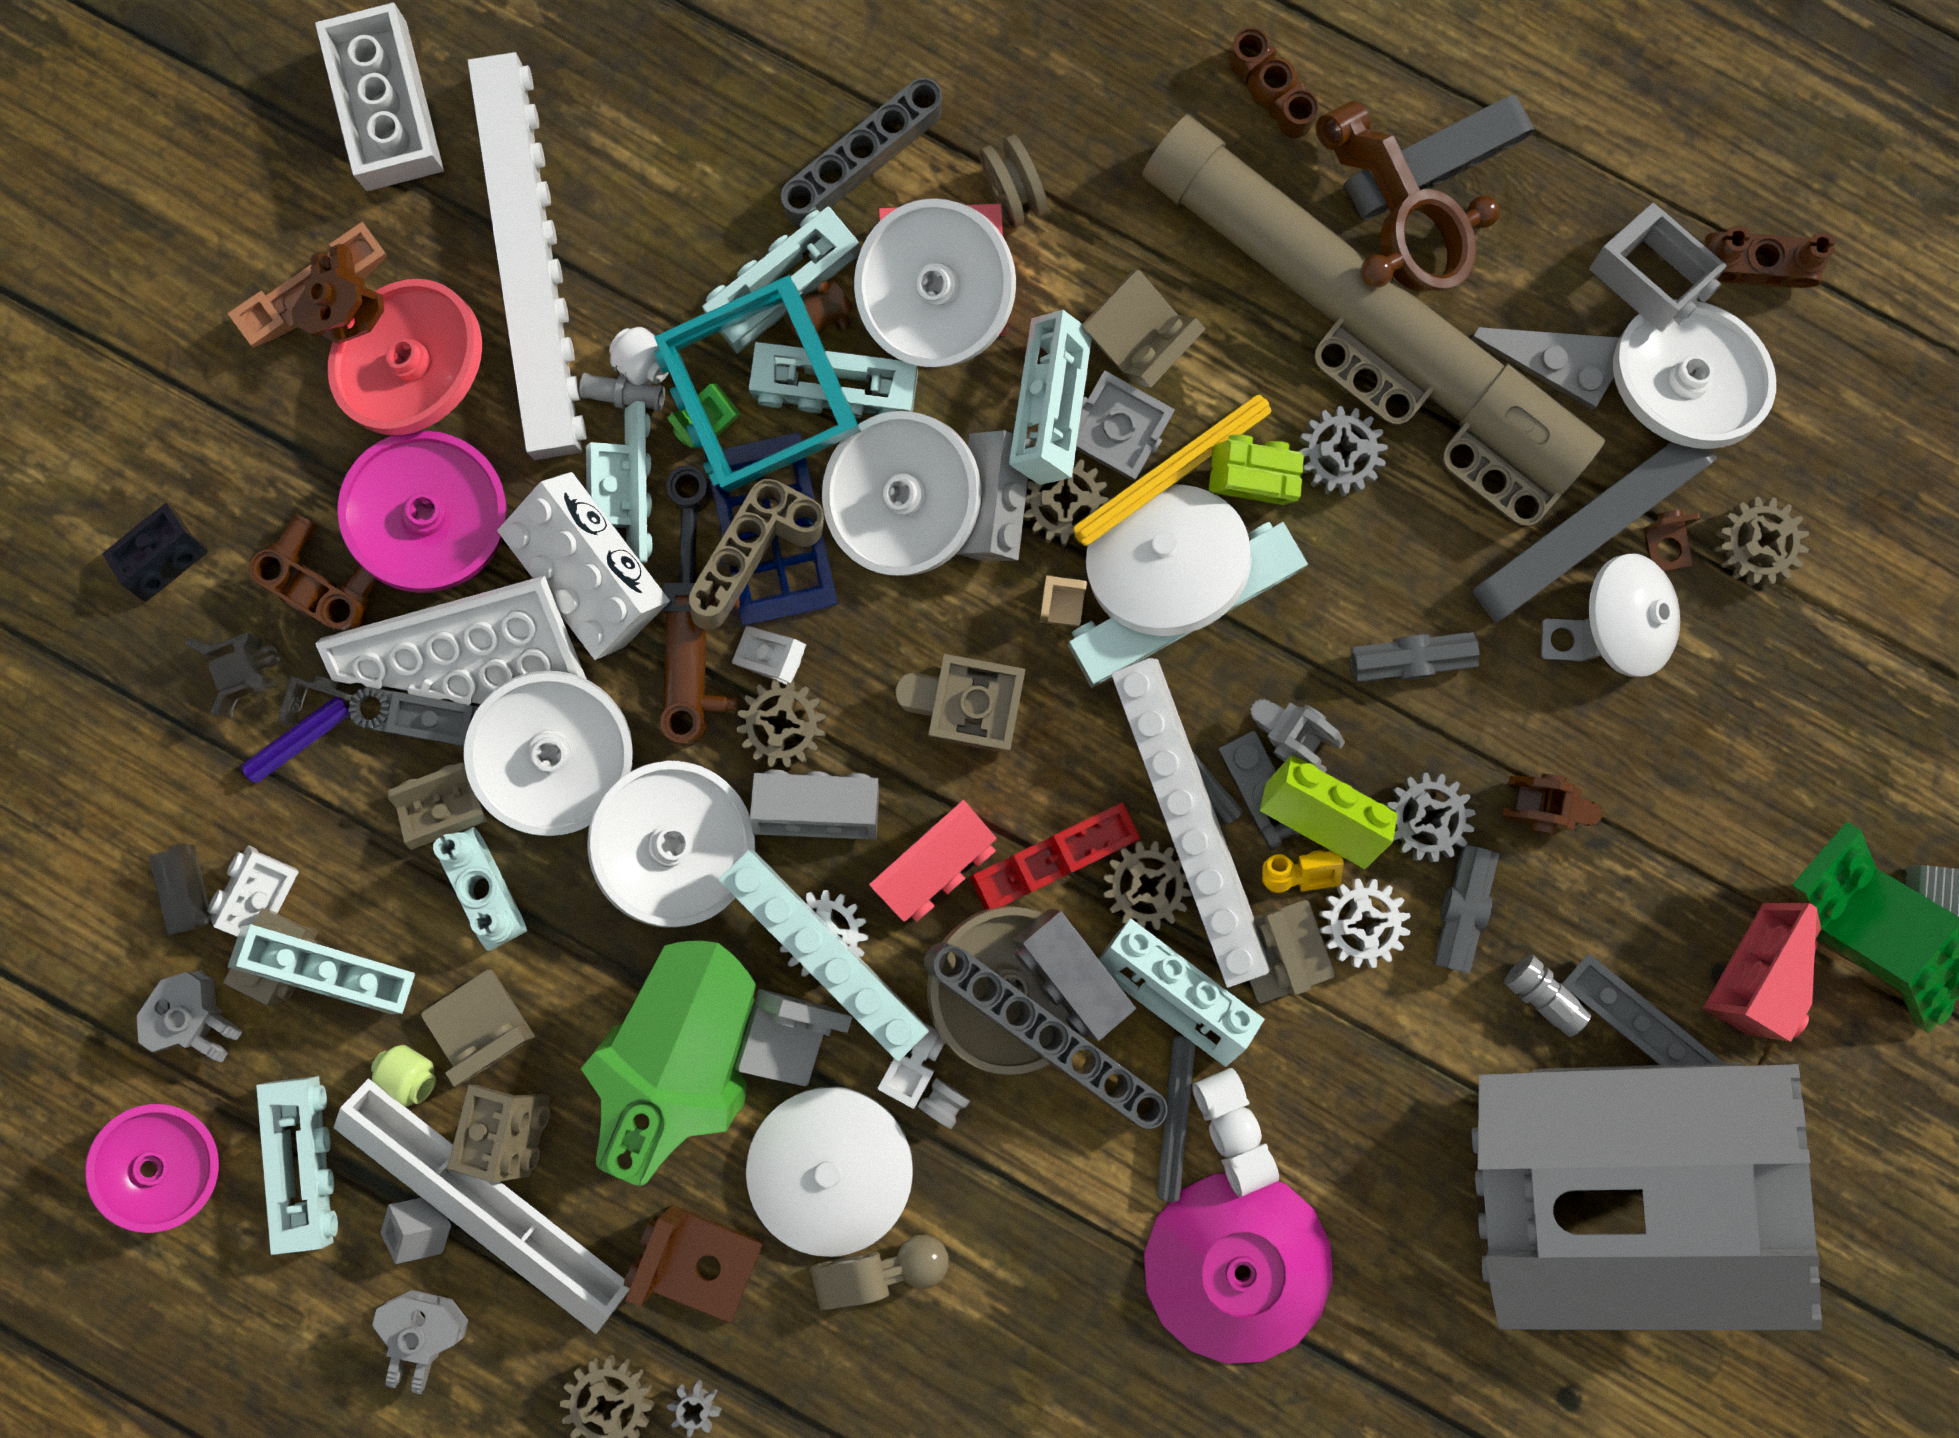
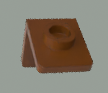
(1670, 526)

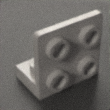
(786, 1036)

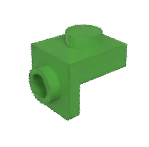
(718, 409)

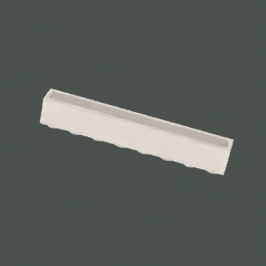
(1192, 822)
(482, 1207)

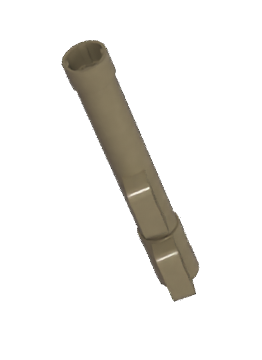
(1384, 329)

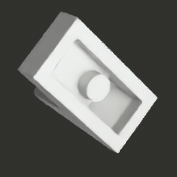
(769, 654)

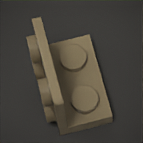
(1141, 330)
(476, 1026)
(499, 1134)

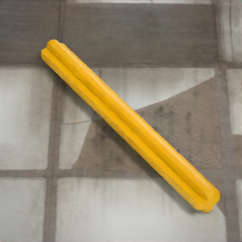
(1170, 471)

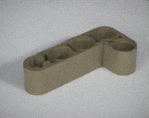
(746, 556)

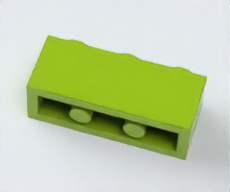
(1328, 812)

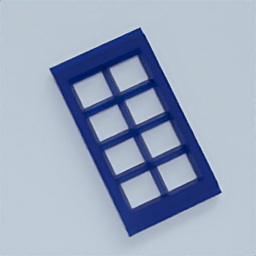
(788, 602)

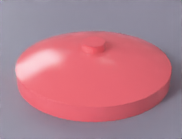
(411, 362)

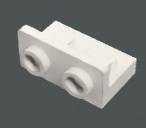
(253, 885)

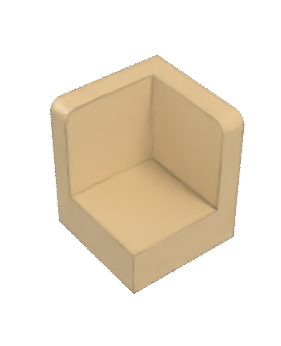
(1062, 601)

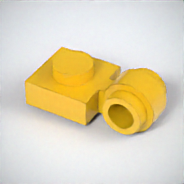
(1313, 871)

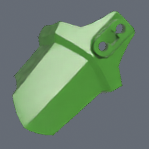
(673, 1058)

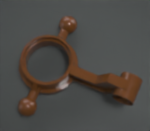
(1356, 146)

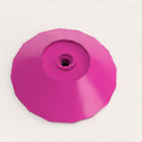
(1195, 1260)

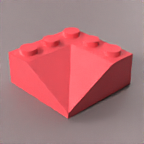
(1770, 974)

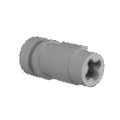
(1549, 997)

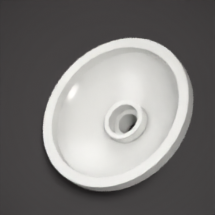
(1634, 615)

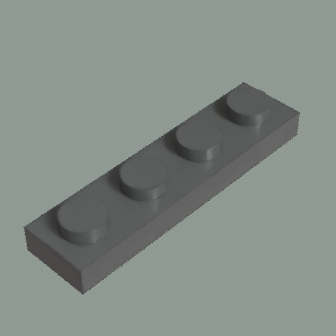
(1634, 1016)

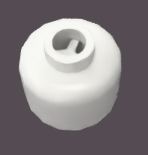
(635, 357)

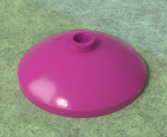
(183, 1163)

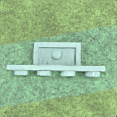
(618, 480)

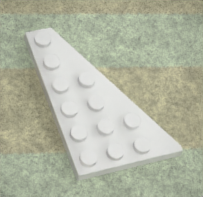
(457, 646)

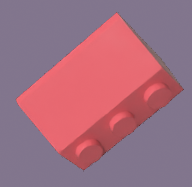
(935, 863)

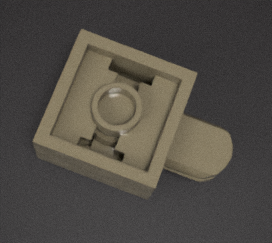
(969, 702)

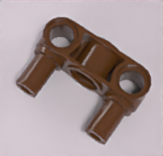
(1793, 260)
(307, 589)

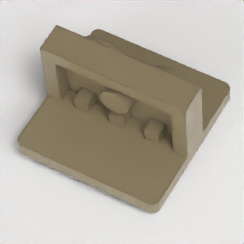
(1294, 952)

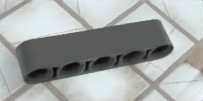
(868, 134)
(1449, 152)

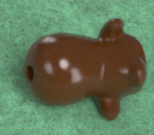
(825, 306)

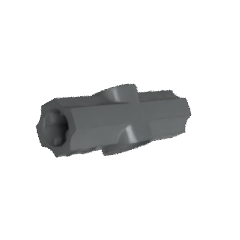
(1414, 657)
(1466, 909)

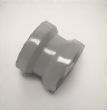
(943, 1103)

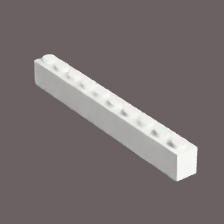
(525, 256)

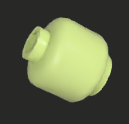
(404, 1075)

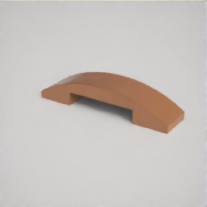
(270, 315)

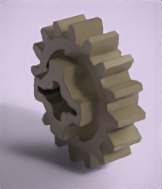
(1045, 502)
(1751, 526)
(785, 705)
(1136, 870)
(602, 1385)

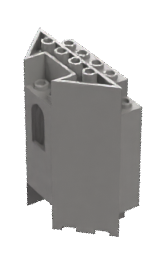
(1719, 1183)

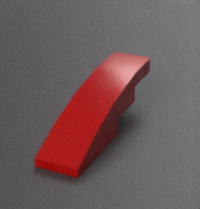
(1055, 857)

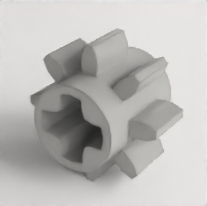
(694, 1396)

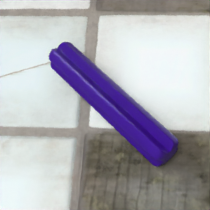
(295, 740)

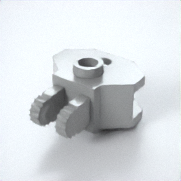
(1296, 730)
(182, 1014)
(417, 1337)

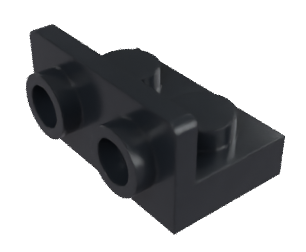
(154, 553)

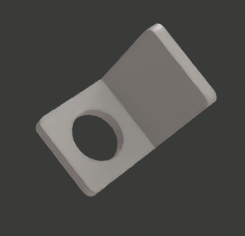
(1583, 645)

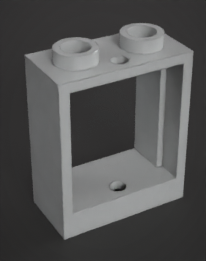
(1675, 247)

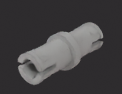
(621, 391)

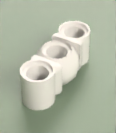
(1235, 1132)

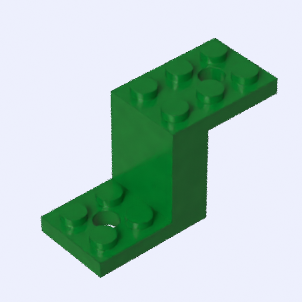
(1884, 926)

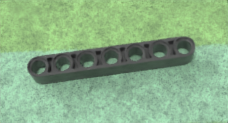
(1590, 528)
(1065, 1041)

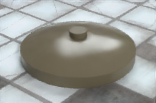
(965, 1029)

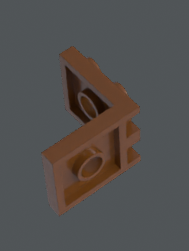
(671, 1263)

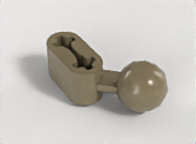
(865, 1277)

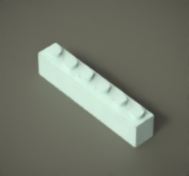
(1113, 646)
(824, 954)

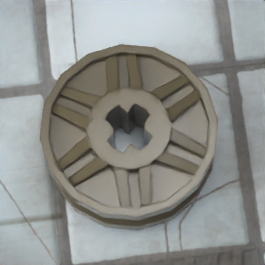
(1013, 180)

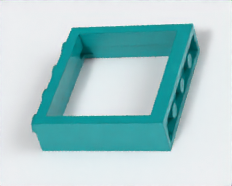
(686, 396)

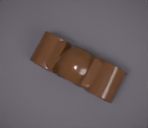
(1264, 66)

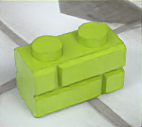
(1256, 471)

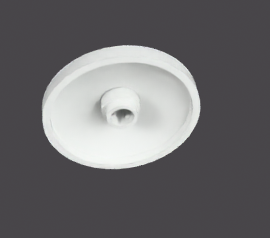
(935, 283)
(1696, 380)
(901, 493)
(1171, 563)
(546, 751)
(666, 842)
(829, 1171)

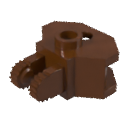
(335, 298)
(1550, 804)

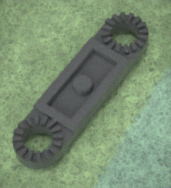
(415, 716)

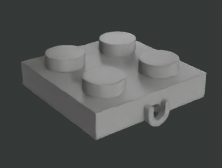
(1121, 425)

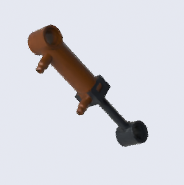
(683, 639)

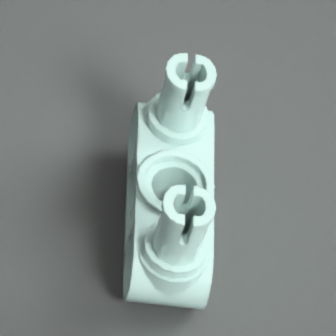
(465, 862)

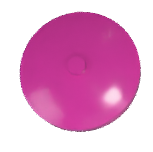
(422, 511)

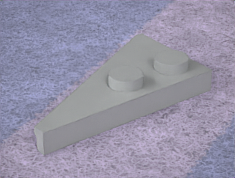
(1567, 362)

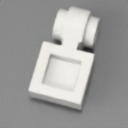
(909, 1077)

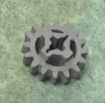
(1359, 449)
(1438, 832)

